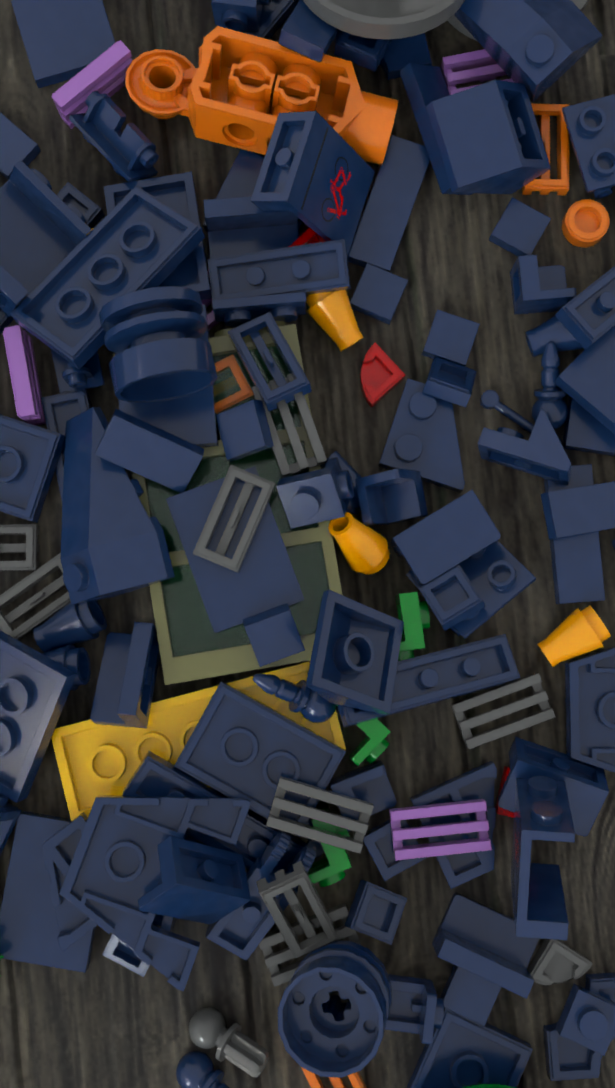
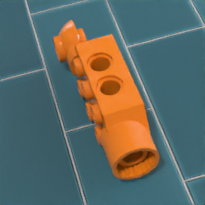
(248, 83)

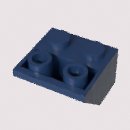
(488, 138)

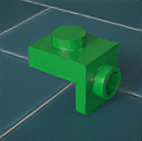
(415, 619)
(373, 744)
(337, 859)

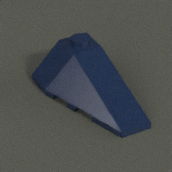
(530, 37)
(105, 531)

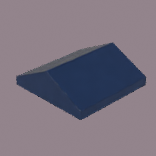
(354, 654)

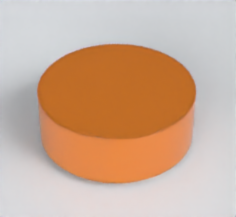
(585, 223)

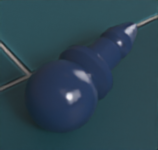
(550, 395)
(299, 696)
(198, 1071)

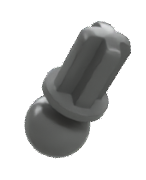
(209, 1030)

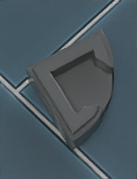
(557, 963)

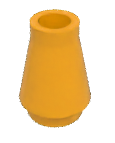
(335, 316)
(361, 546)
(575, 636)

